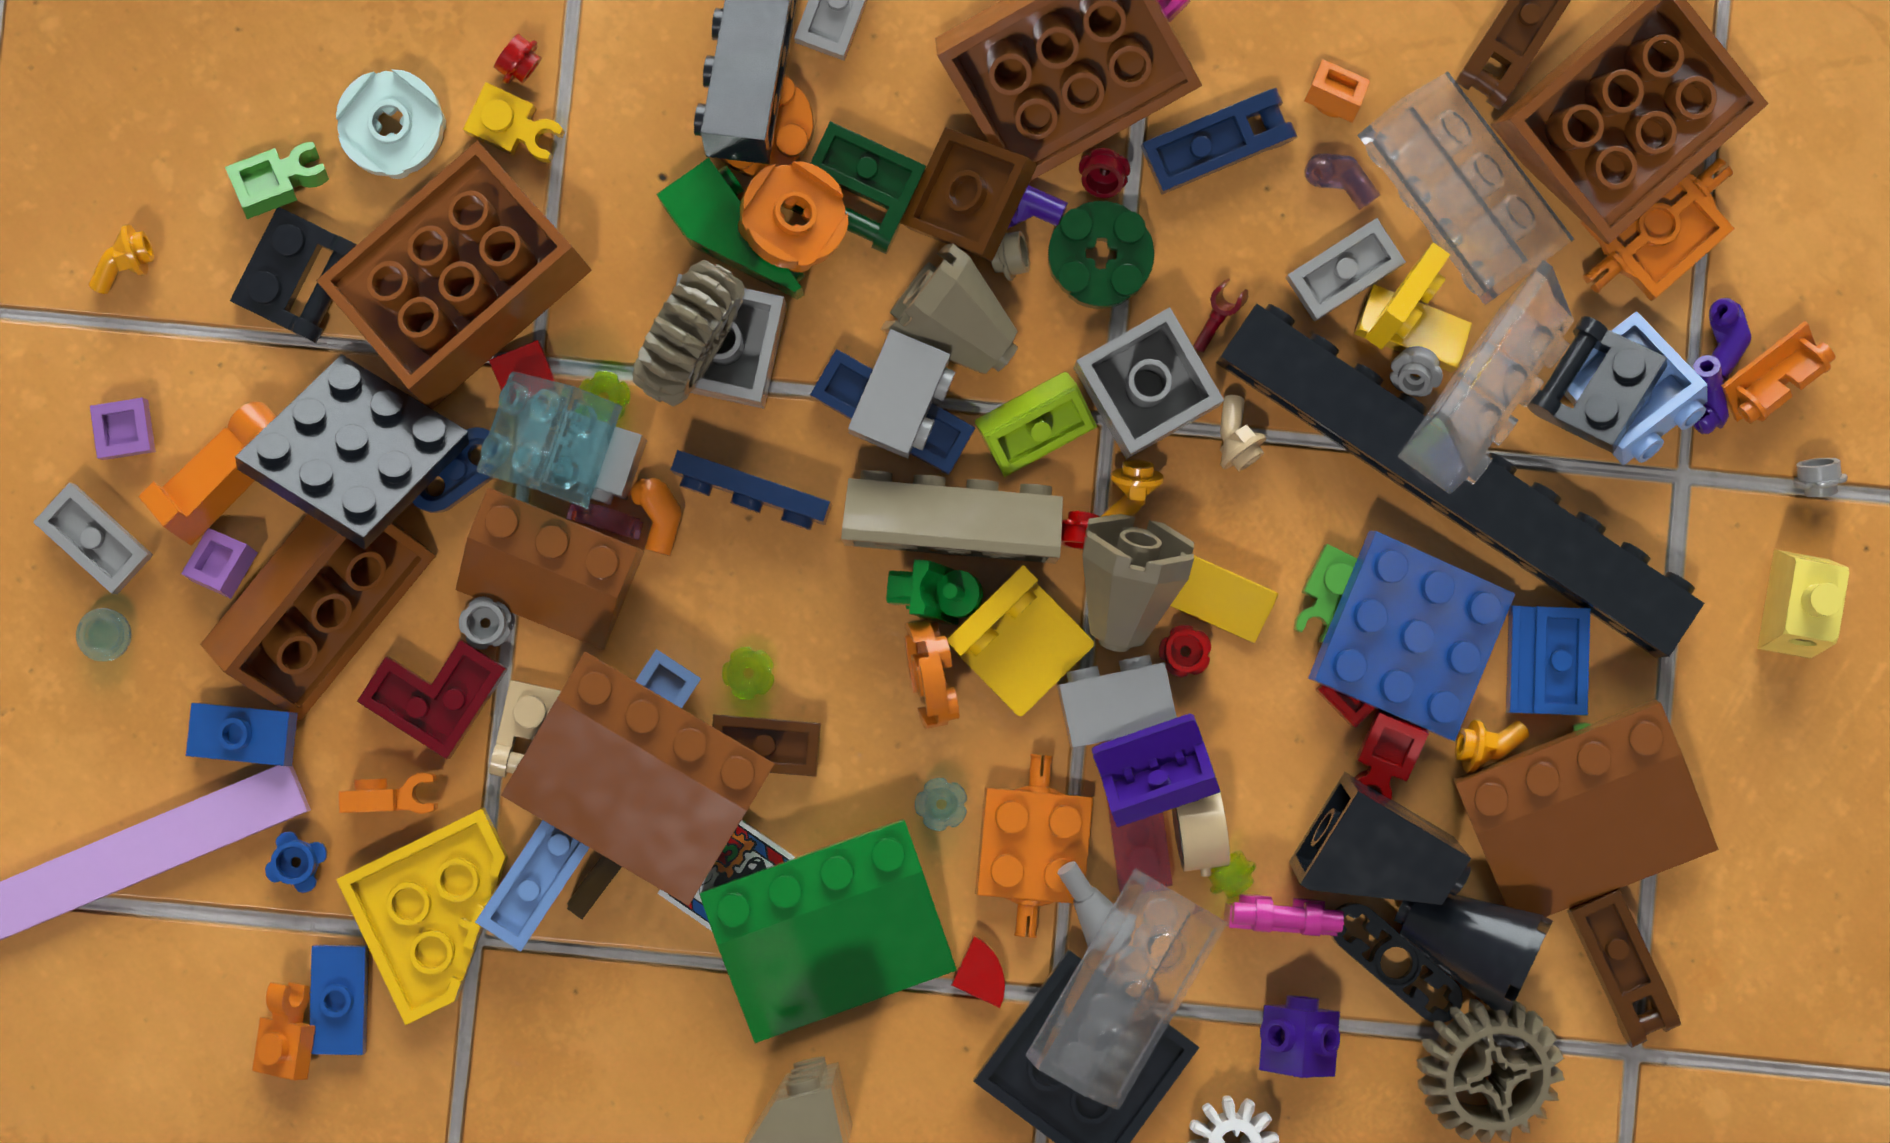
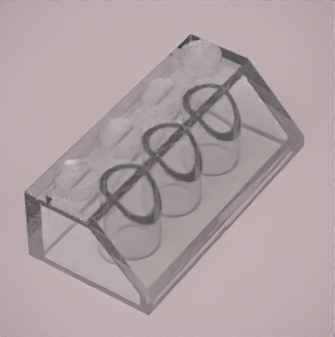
(1464, 187)
(1491, 383)
(1125, 990)

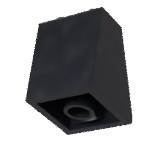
(1378, 850)

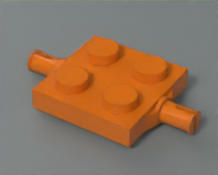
(1667, 236)
(1027, 840)

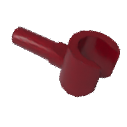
(1220, 311)

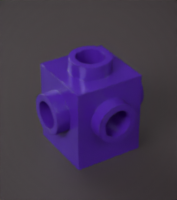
(1299, 1038)

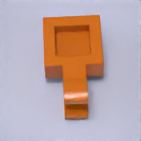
(373, 796)
(284, 1040)

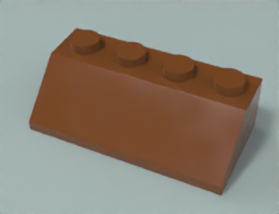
(313, 611)

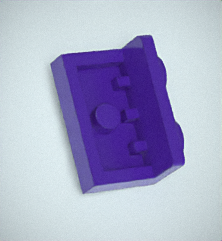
(1155, 769)

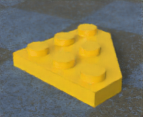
(423, 909)

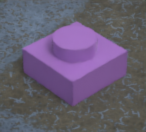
(122, 428)
(219, 563)

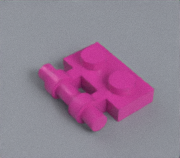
(1304, 916)

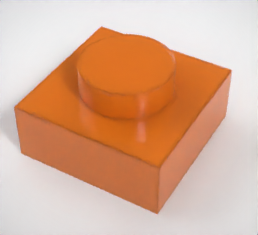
(1337, 91)

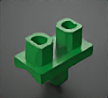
(935, 592)

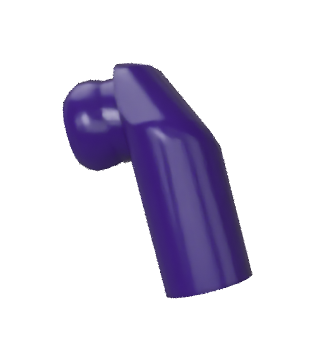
(1039, 205)
(1730, 333)
(1716, 407)

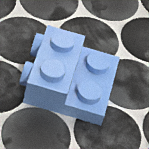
(1673, 401)

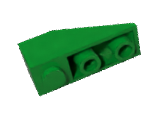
(708, 216)

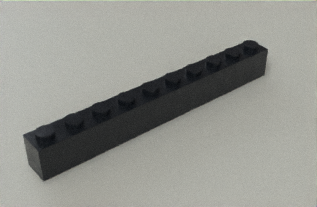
(1497, 509)

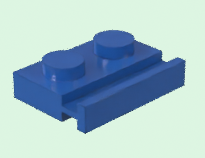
(1548, 660)

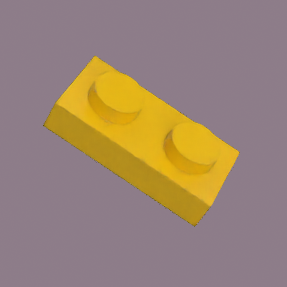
(1419, 284)

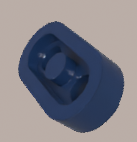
(459, 477)

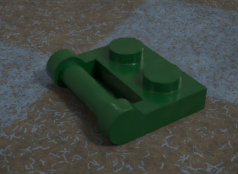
(872, 174)

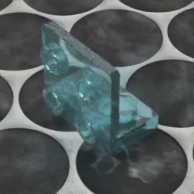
(549, 438)

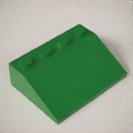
(828, 930)

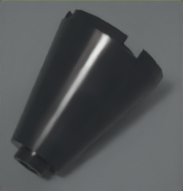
(1477, 943)

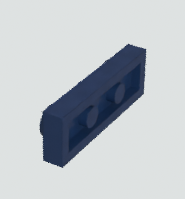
(842, 388)
(750, 491)

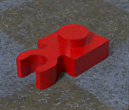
(1389, 751)

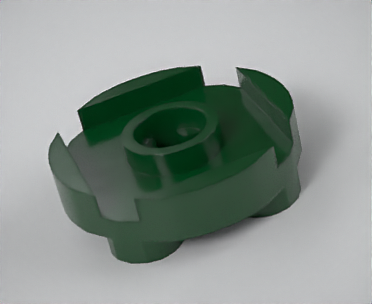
(1122, 276)

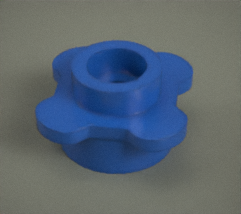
(281, 862)

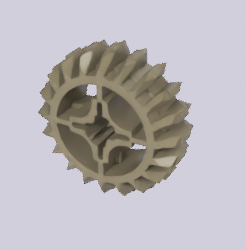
(688, 332)
(1528, 1067)

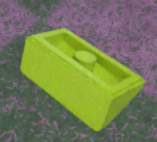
(1035, 423)

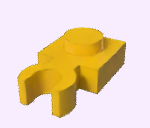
(506, 121)

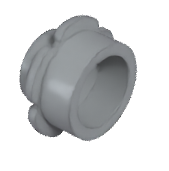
(1416, 361)
(1819, 476)
(471, 620)

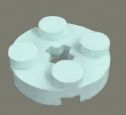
(396, 153)

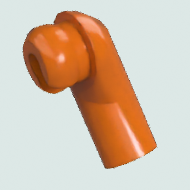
(662, 510)

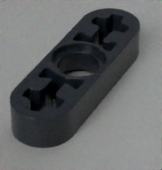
(1434, 977)

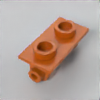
(1761, 385)

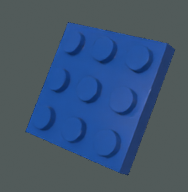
(1411, 635)

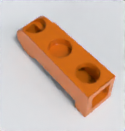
(209, 480)

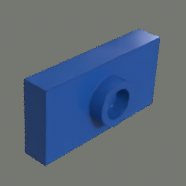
(241, 734)
(339, 999)

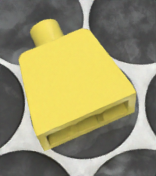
(1803, 603)

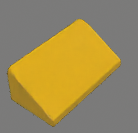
(1434, 330)
(1225, 600)

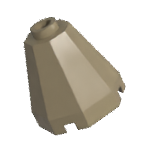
(956, 314)
(1131, 577)

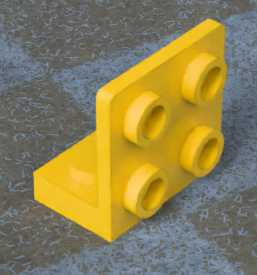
(1020, 642)

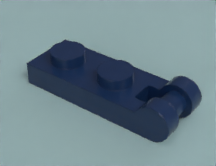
(1217, 141)

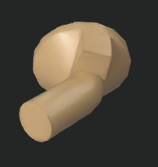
(1240, 444)

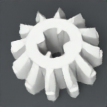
(1235, 1122)

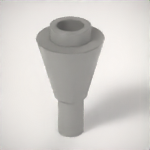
(1088, 901)

